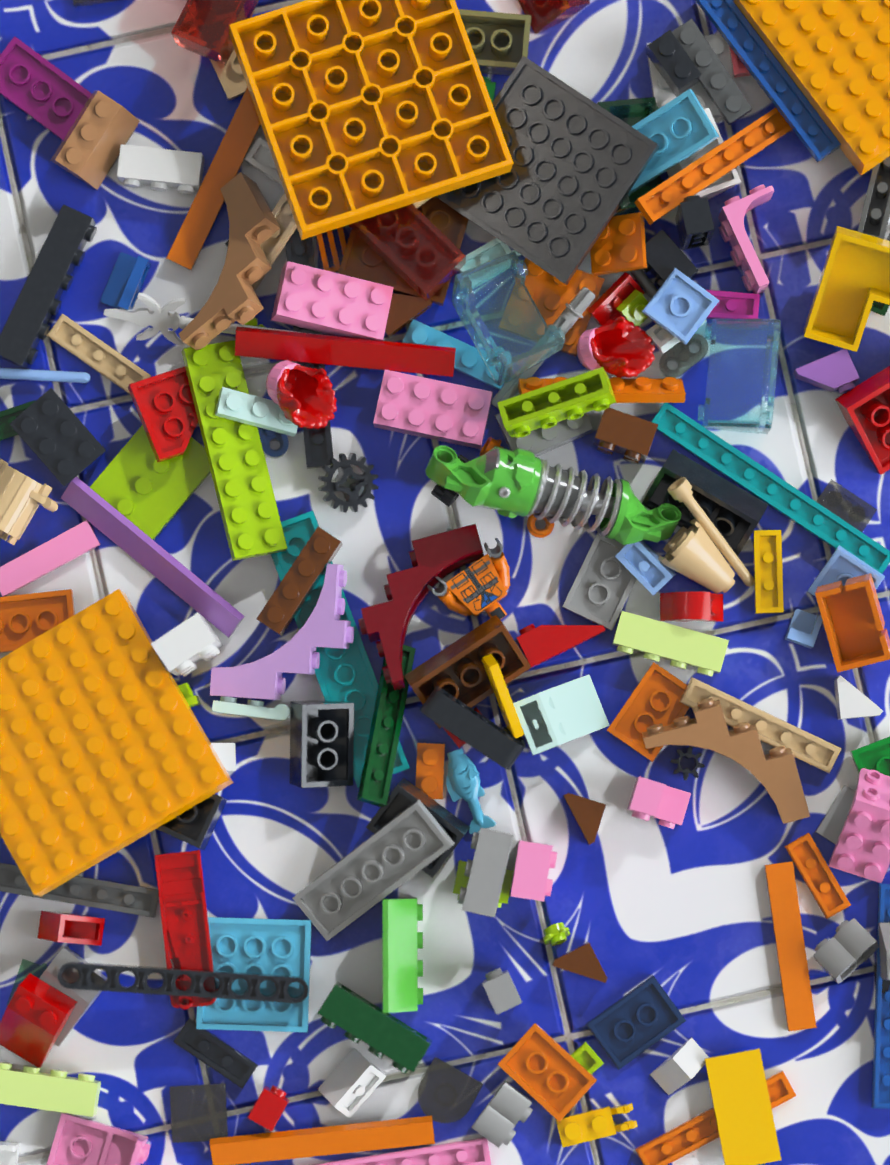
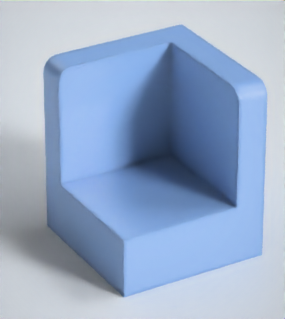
(804, 628)

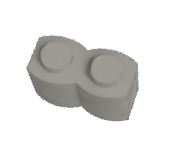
(845, 950)
(502, 1115)

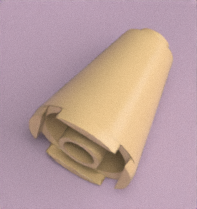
(698, 558)

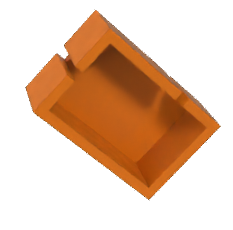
(853, 622)

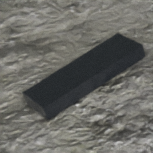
(216, 1053)

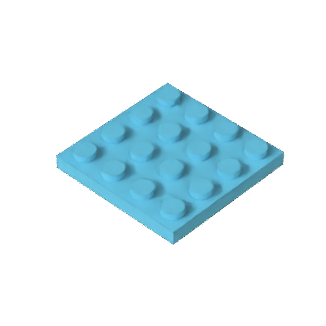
(259, 948)

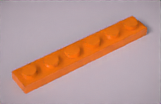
(626, 390)

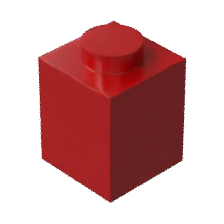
(269, 1107)

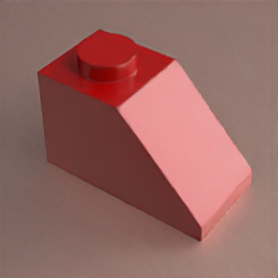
(71, 928)

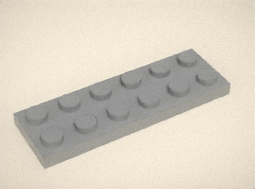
(373, 870)

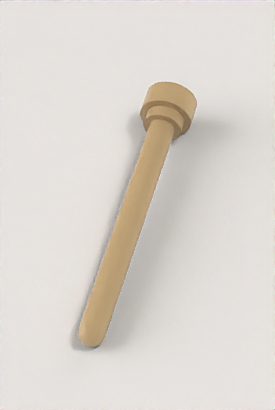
(681, 491)

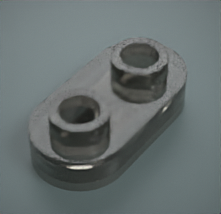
(683, 357)

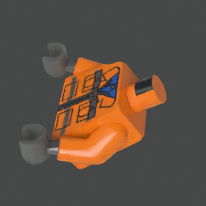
(478, 586)

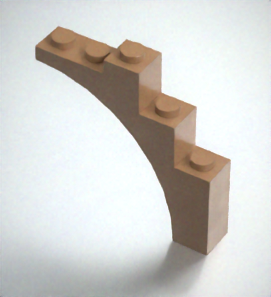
(245, 263)
(742, 744)

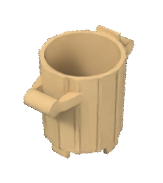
(19, 501)

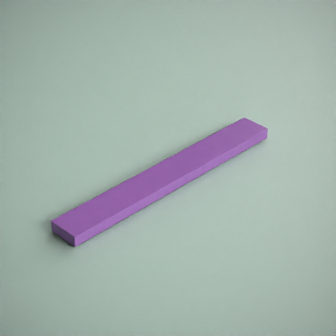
(152, 557)

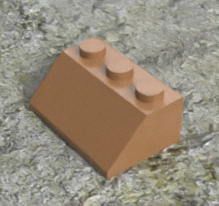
(95, 139)

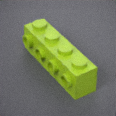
(556, 402)

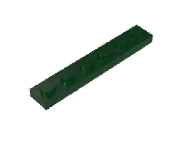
(384, 736)

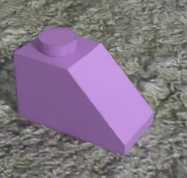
(830, 372)

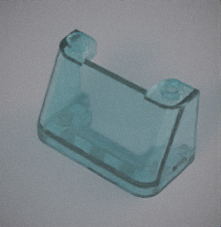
(504, 318)
(741, 374)

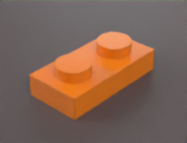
(430, 769)

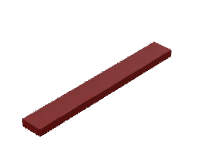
(345, 351)

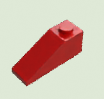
(551, 640)

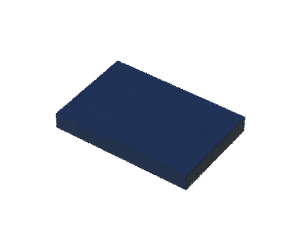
(635, 1022)

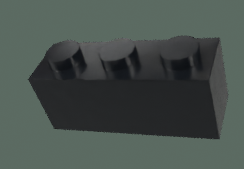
(694, 222)

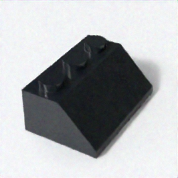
(321, 743)

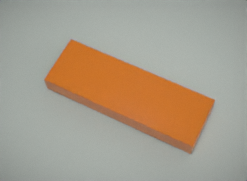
(817, 875)

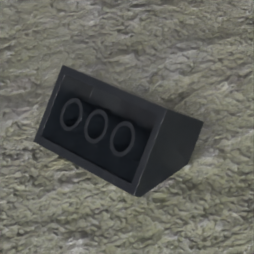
(726, 505)

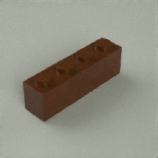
(299, 581)

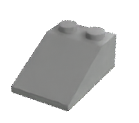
(83, 997)

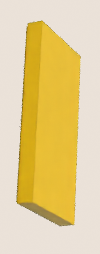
(742, 1108)

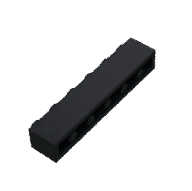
(45, 286)

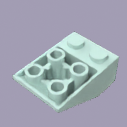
(560, 714)

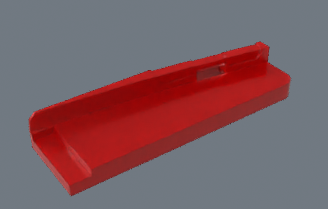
(185, 921)

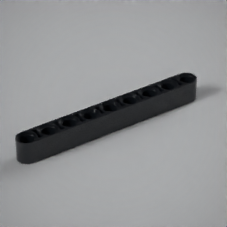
(195, 990)

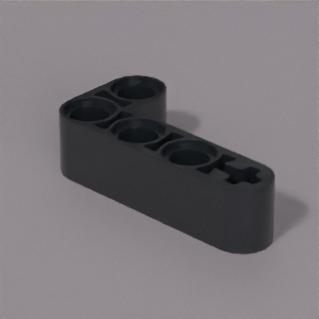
(473, 728)

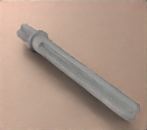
(565, 322)

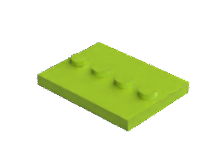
(151, 490)

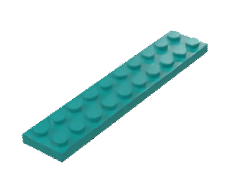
(342, 673)

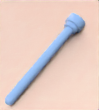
(44, 375)

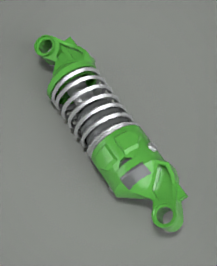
(526, 485)

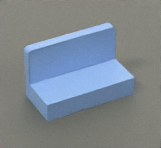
(645, 566)

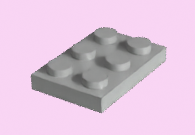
(601, 584)

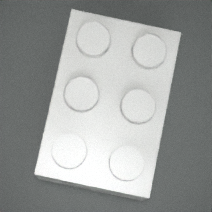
(187, 645)

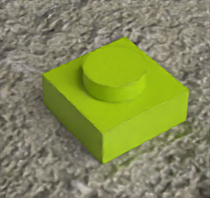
(632, 308)

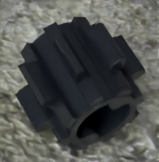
(688, 754)

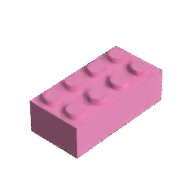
(331, 302)
(433, 409)

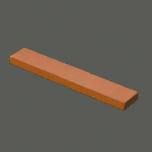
(790, 946)
(702, 1128)

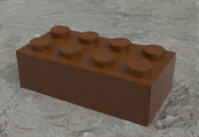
(461, 668)

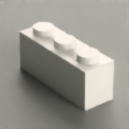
(160, 168)

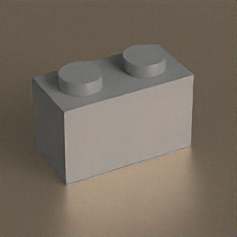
(501, 990)

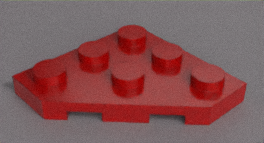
(166, 411)

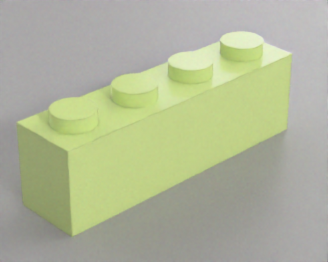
(670, 642)
(49, 1091)

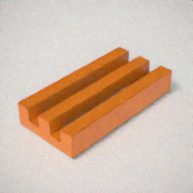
(333, 249)

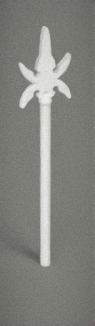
(161, 319)

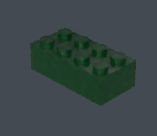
(379, 1030)

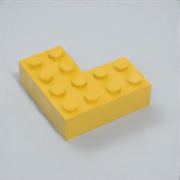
(849, 283)

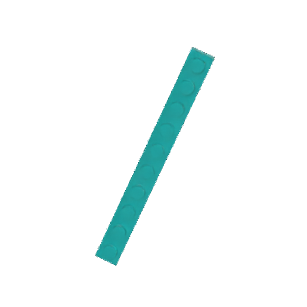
(769, 487)

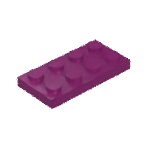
(40, 88)

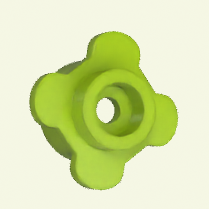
(556, 934)

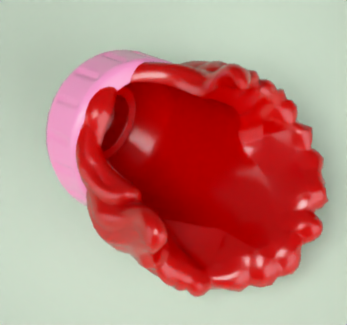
(616, 347)
(302, 394)

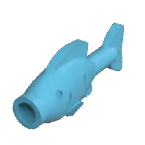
(464, 783)

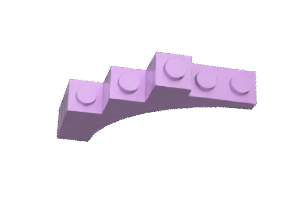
(299, 655)

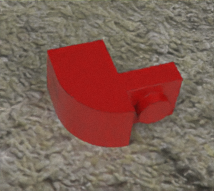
(691, 606)

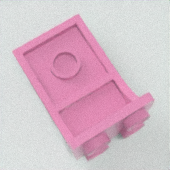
(733, 230)
(865, 837)
(94, 1143)

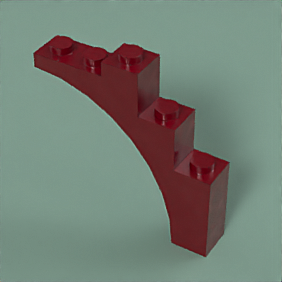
(389, 621)

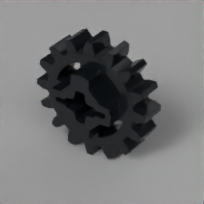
(344, 471)

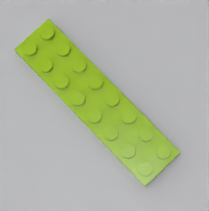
(234, 455)

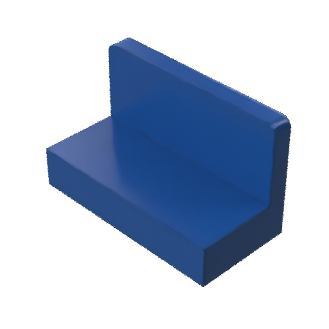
(125, 281)

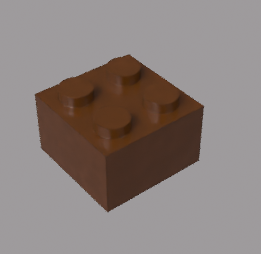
(625, 435)

